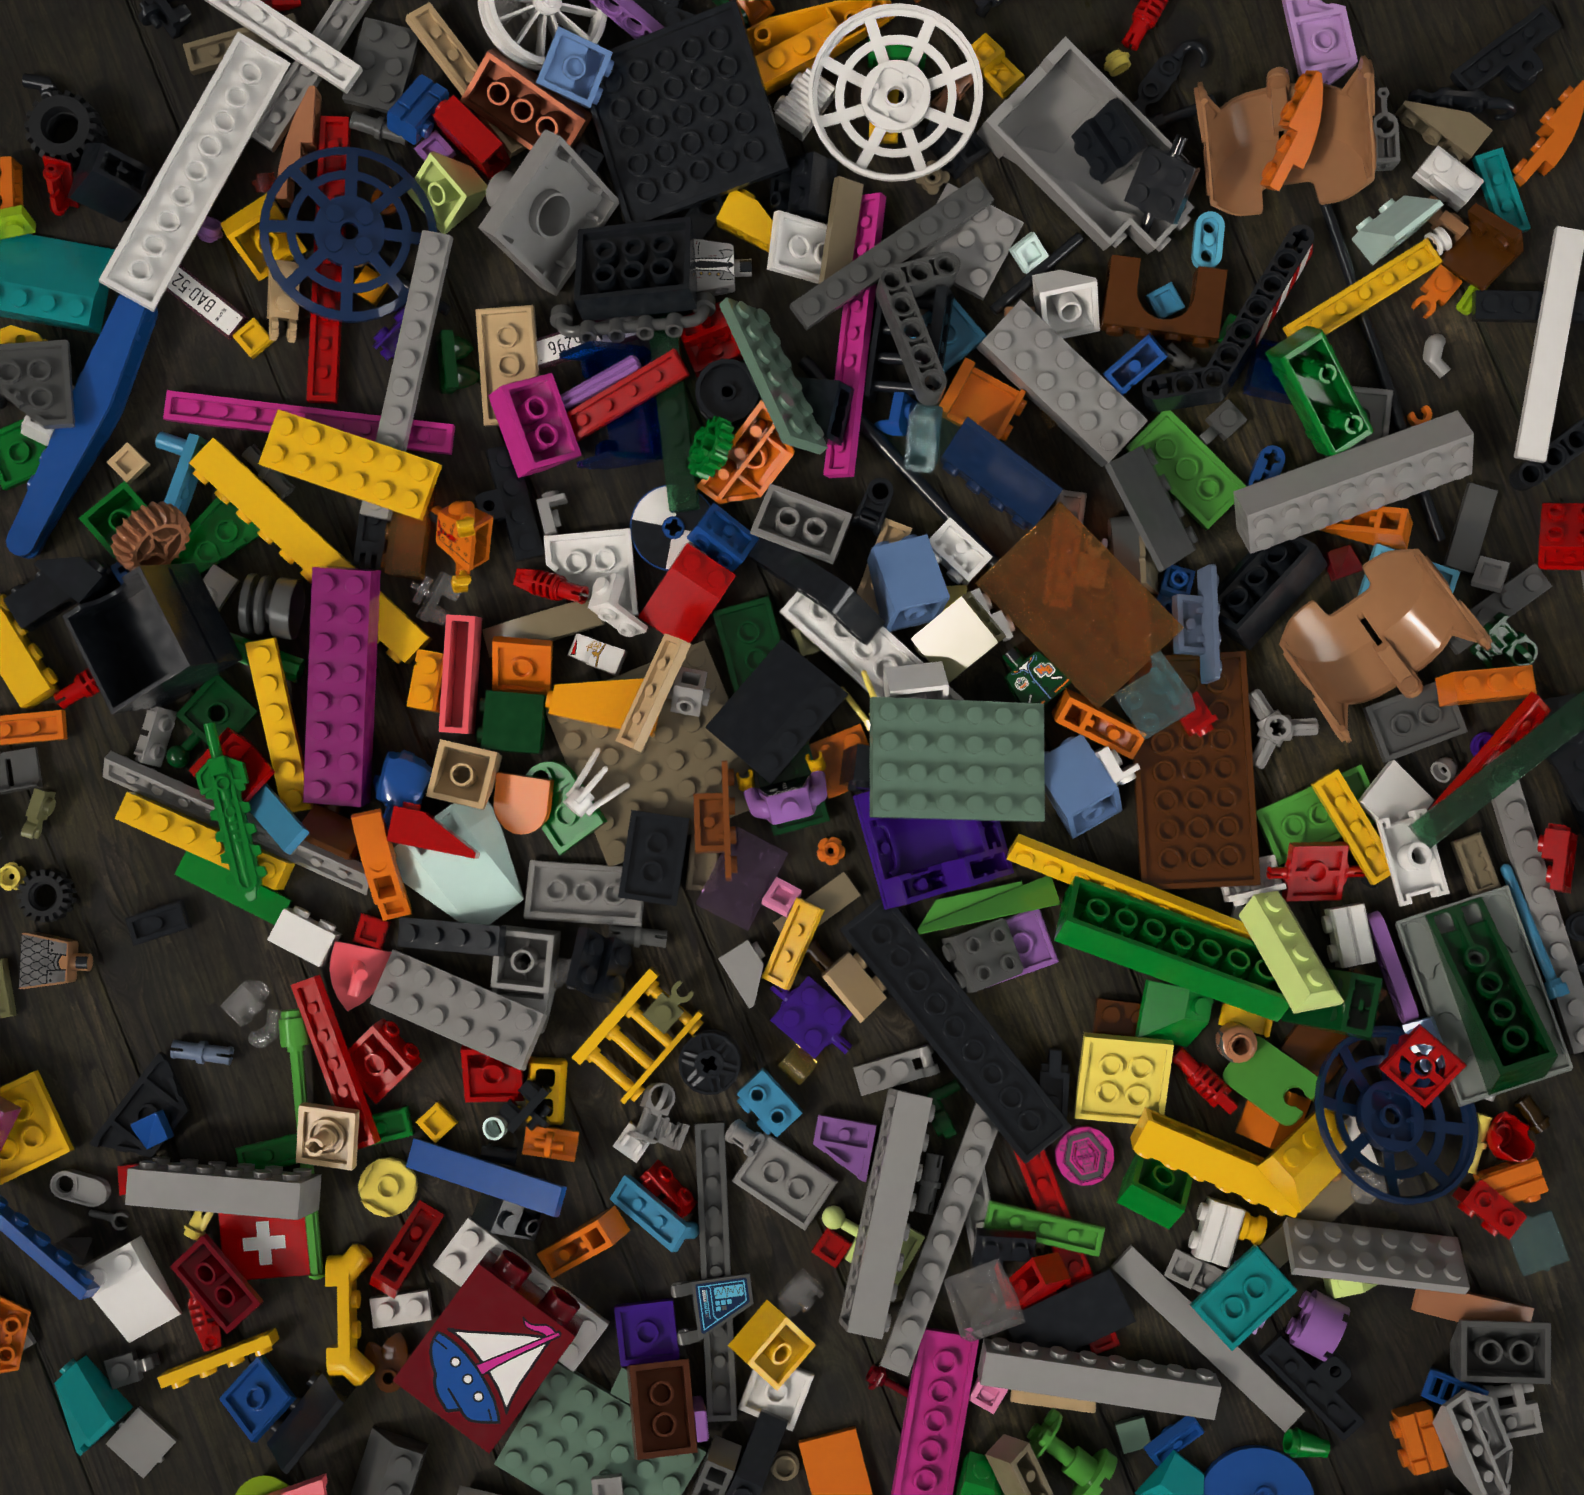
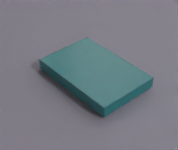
(1243, 1297)

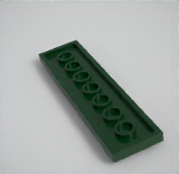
(747, 637)

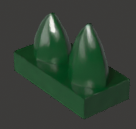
(453, 375)

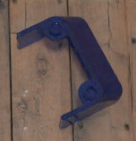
(633, 436)

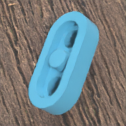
(1208, 242)

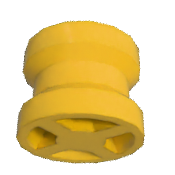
(1253, 1228)

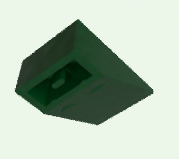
(1356, 1014)

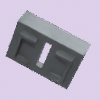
(24, 768)

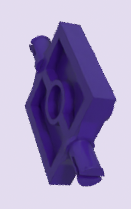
(811, 1017)

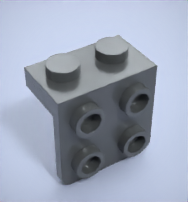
(982, 956)

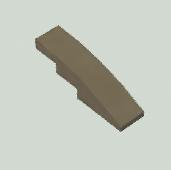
(546, 624)

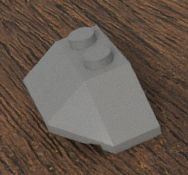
(1475, 1443)

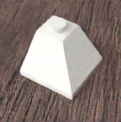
(1067, 302)

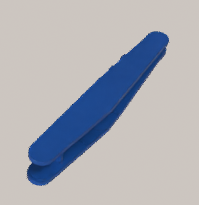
(98, 405)

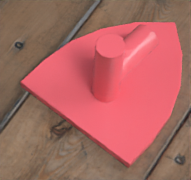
(355, 972)

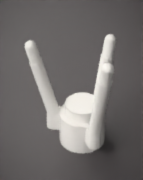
(581, 799)

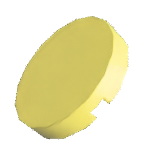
(387, 1186)

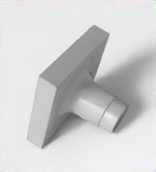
(542, 208)

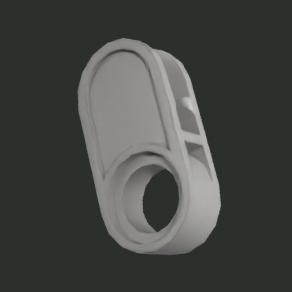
(86, 1190)

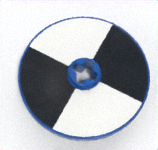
(649, 530)

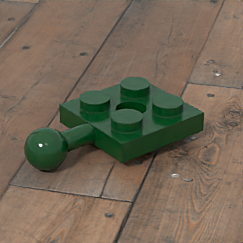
(197, 712)

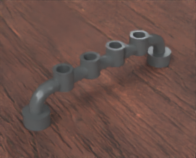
(673, 324)

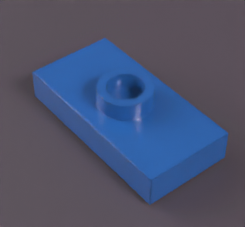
(1174, 1438)

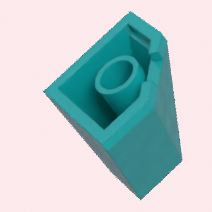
(88, 1402)

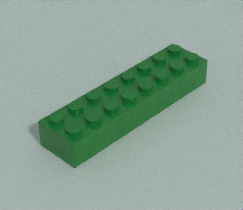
(1168, 947)

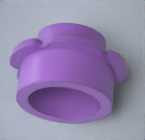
(210, 230)

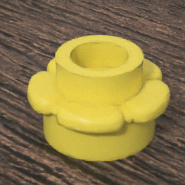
(1117, 62)
(5, 872)

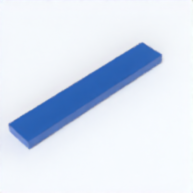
(486, 1177)

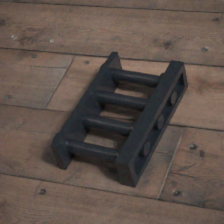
(941, 309)

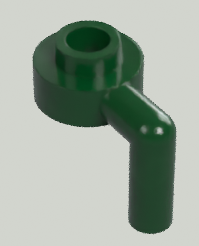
(942, 1121)

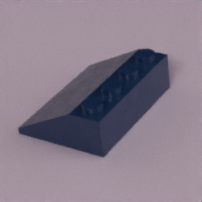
(999, 475)

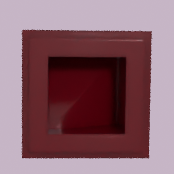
(1342, 563)

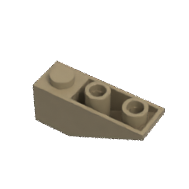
(1451, 129)

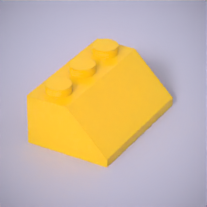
(1301, 1162)

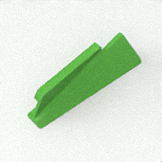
(989, 904)

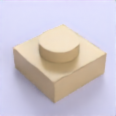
(128, 463)

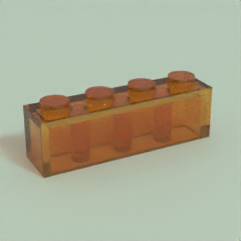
(407, 544)

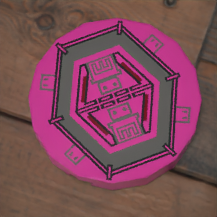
(1084, 1155)

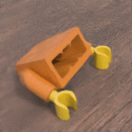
(464, 536)

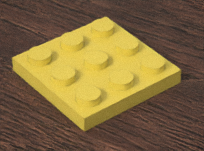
(1122, 1077)

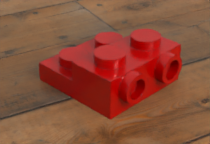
(1559, 847)
(382, 1059)
(489, 1078)

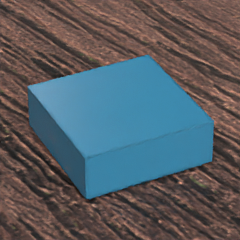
(1165, 301)

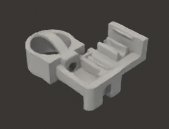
(657, 1126)

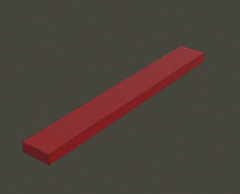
(1049, 1199)

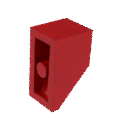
(1039, 1278)

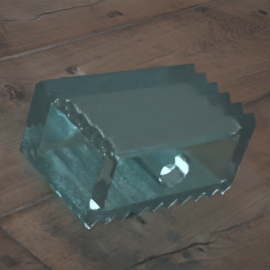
(923, 438)

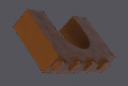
(1124, 313)

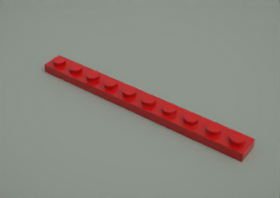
(325, 333)

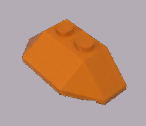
(751, 463)

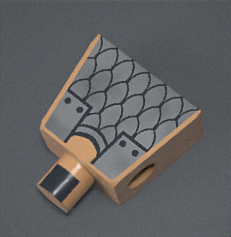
(50, 960)

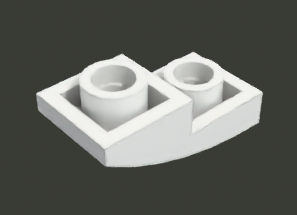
(1002, 621)

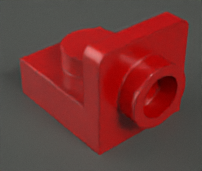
(1199, 720)

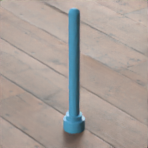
(1553, 985)

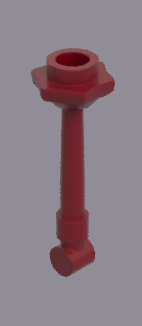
(878, 1377)

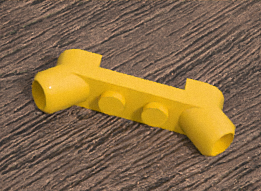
(345, 1358)

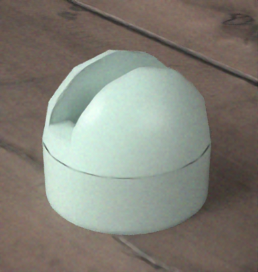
(491, 1128)

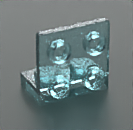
(1156, 698)

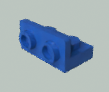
(722, 538)

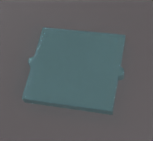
(1538, 1244)

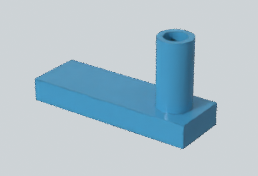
(183, 481)
(653, 1214)

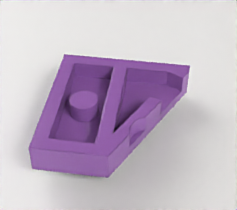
(846, 1142)

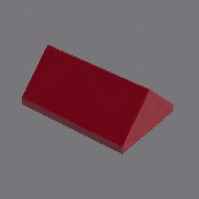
(216, 1283)

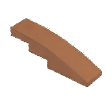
(301, 139)
(1469, 1306)

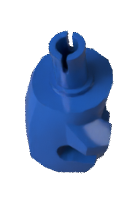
(401, 779)

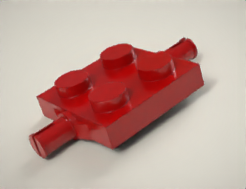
(1315, 871)

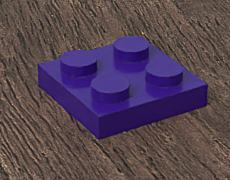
(647, 1332)

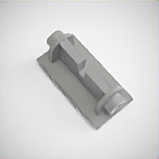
(152, 748)

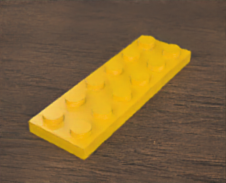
(350, 464)

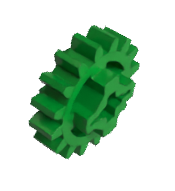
(710, 447)

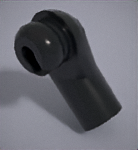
(38, 82)

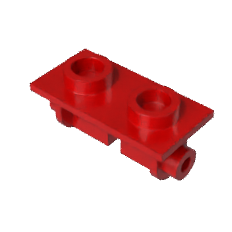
(59, 181)
(661, 1180)

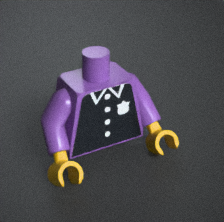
(789, 798)

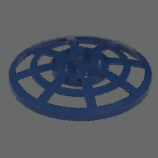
(328, 237)
(1389, 1137)

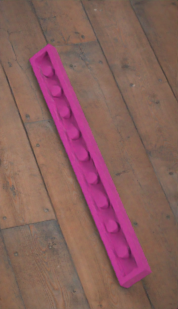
(855, 341)
(259, 417)

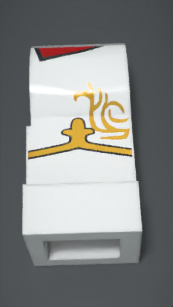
(597, 654)

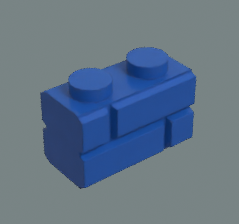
(414, 110)
(1135, 364)

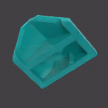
(1174, 1477)

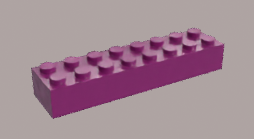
(341, 686)

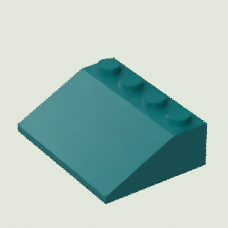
(53, 282)

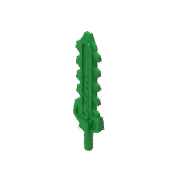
(223, 781)

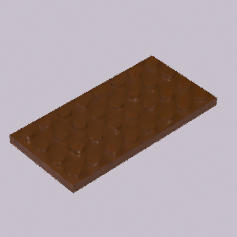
(1198, 790)

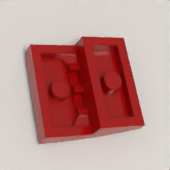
(710, 342)

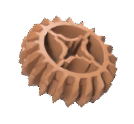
(151, 536)

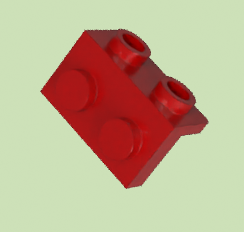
(1491, 1207)

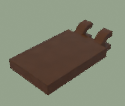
(1312, 1045)

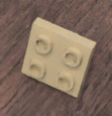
(327, 1136)

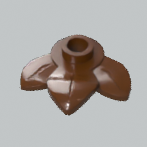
(387, 1359)

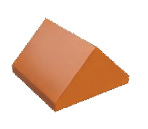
(1264, 1129)

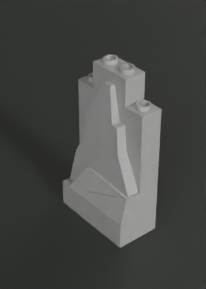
(1036, 133)

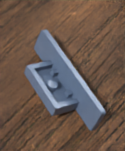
(1200, 624)

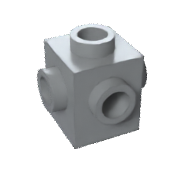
(686, 697)

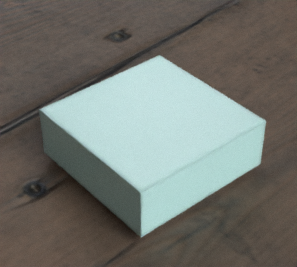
(1028, 252)

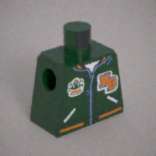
(1033, 678)

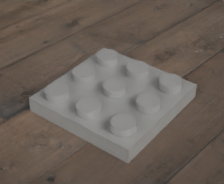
(979, 245)

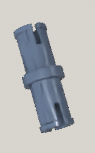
(201, 1052)

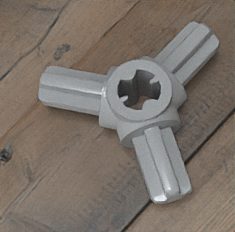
(1287, 726)

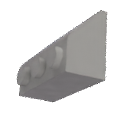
(801, 524)

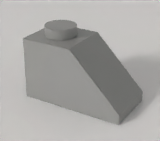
(745, 969)

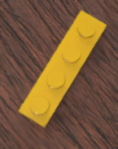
(1352, 825)
(208, 1364)

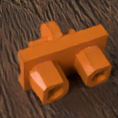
(551, 1143)

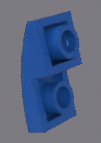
(1174, 581)

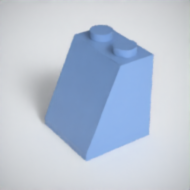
(907, 582)
(1079, 786)

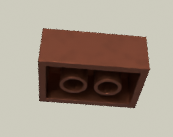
(661, 1409)

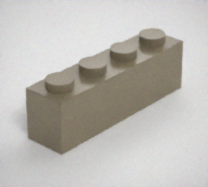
(1017, 1467)

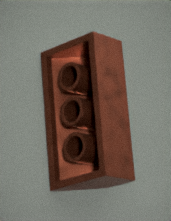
(518, 106)

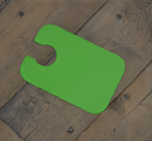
(1268, 1078)

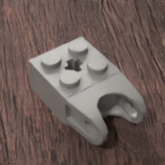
(528, 983)

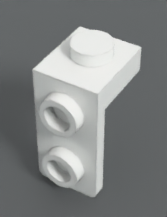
(605, 604)

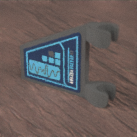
(714, 1303)

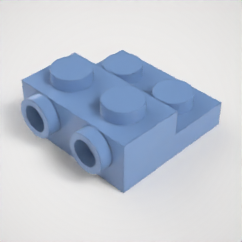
(575, 68)

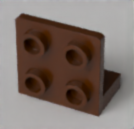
(1484, 248)

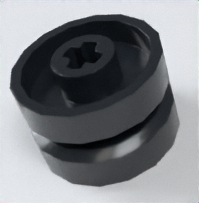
(727, 376)

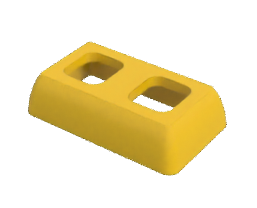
(558, 1091)

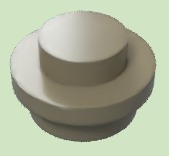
(785, 1465)

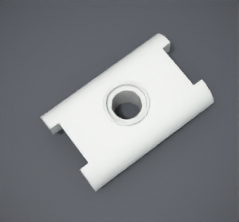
(1408, 876)

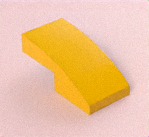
(995, 67)

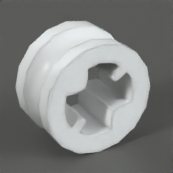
(1440, 240)

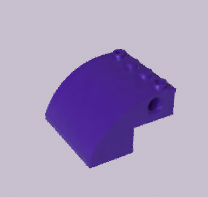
(930, 855)

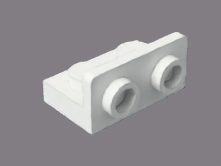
(958, 552)
(1112, 764)

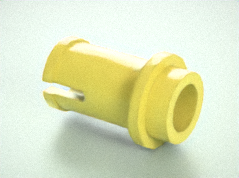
(197, 1225)

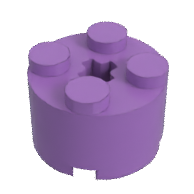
(1318, 1324)

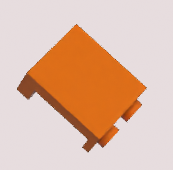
(982, 400)

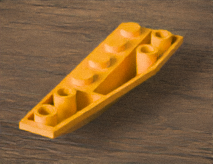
(793, 39)

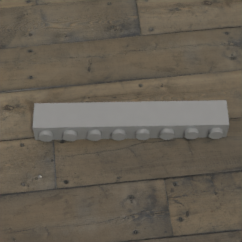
(1099, 1378)

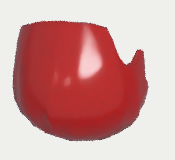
(1509, 1138)

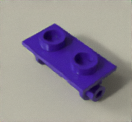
(389, 337)

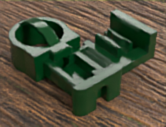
(1500, 632)

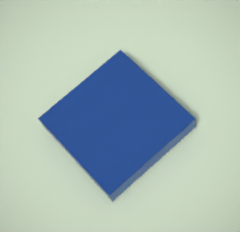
(257, 1398)

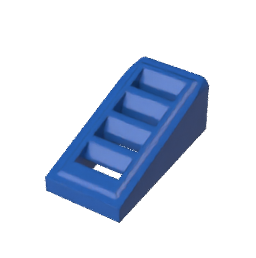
(1439, 1398)

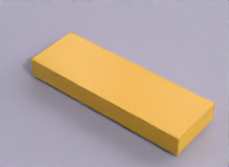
(792, 943)

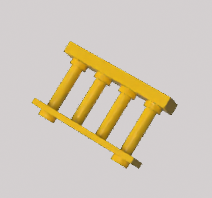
(610, 1030)

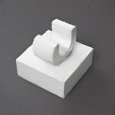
(630, 1146)

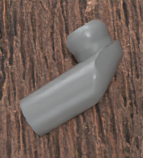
(1432, 354)

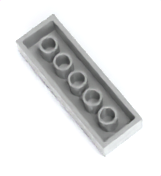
(1062, 383)
(223, 1188)

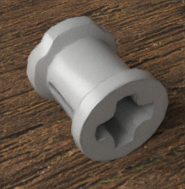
(744, 1137)

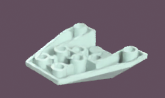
(464, 886)

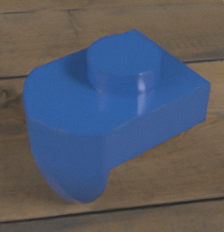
(900, 409)

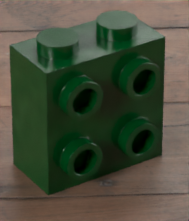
(512, 722)

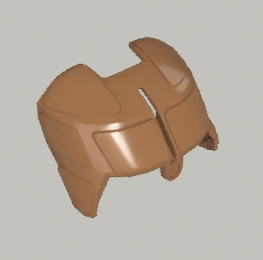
(1245, 135)
(1408, 610)

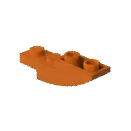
(1302, 120)
(1555, 135)
(380, 864)

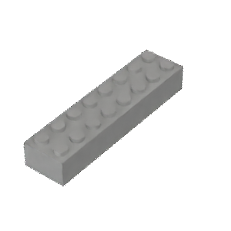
(1354, 482)
(886, 1213)

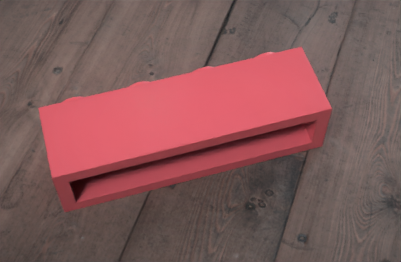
(460, 674)

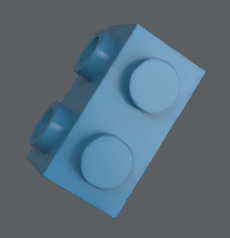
(768, 1102)

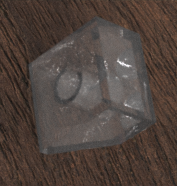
(983, 1301)

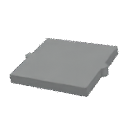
(141, 1442)

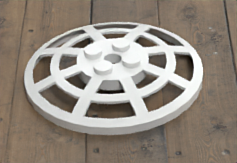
(890, 76)

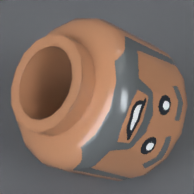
(1236, 1042)

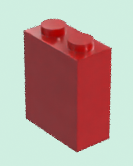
(471, 137)

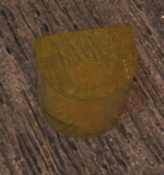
(797, 1064)

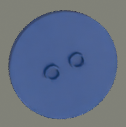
(1255, 1472)

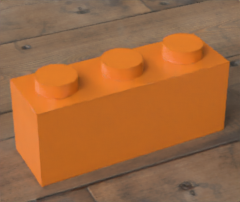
(1485, 685)

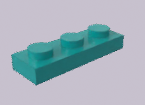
(1500, 188)

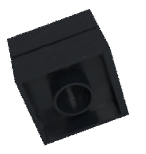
(153, 637)

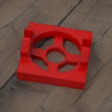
(1438, 1082)

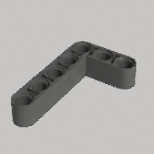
(911, 322)

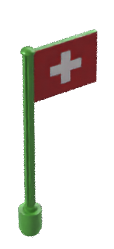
(276, 1245)

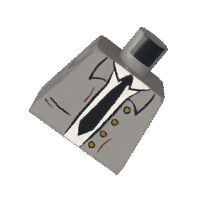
(718, 268)

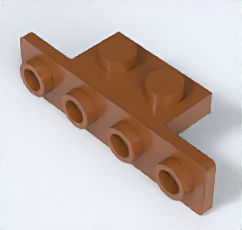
(712, 822)

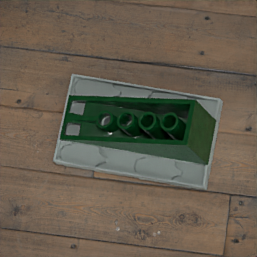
(1484, 994)

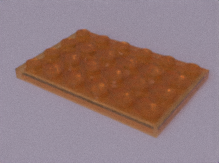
(1079, 605)

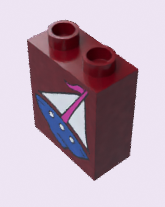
(491, 1348)

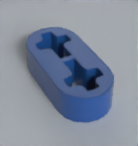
(1260, 464)

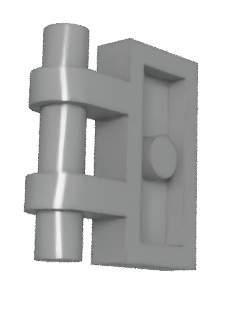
(1522, 1416)

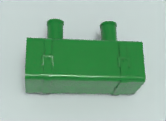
(1319, 391)

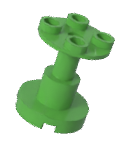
(1077, 1464)

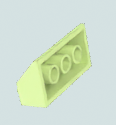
(1288, 953)

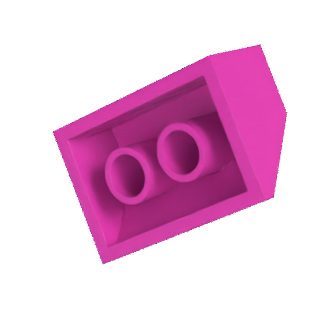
(534, 424)

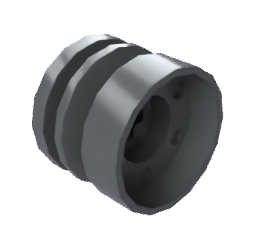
(271, 606)

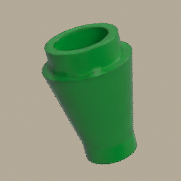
(1304, 1444)

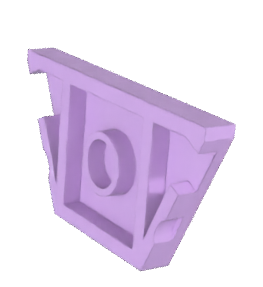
(1320, 38)

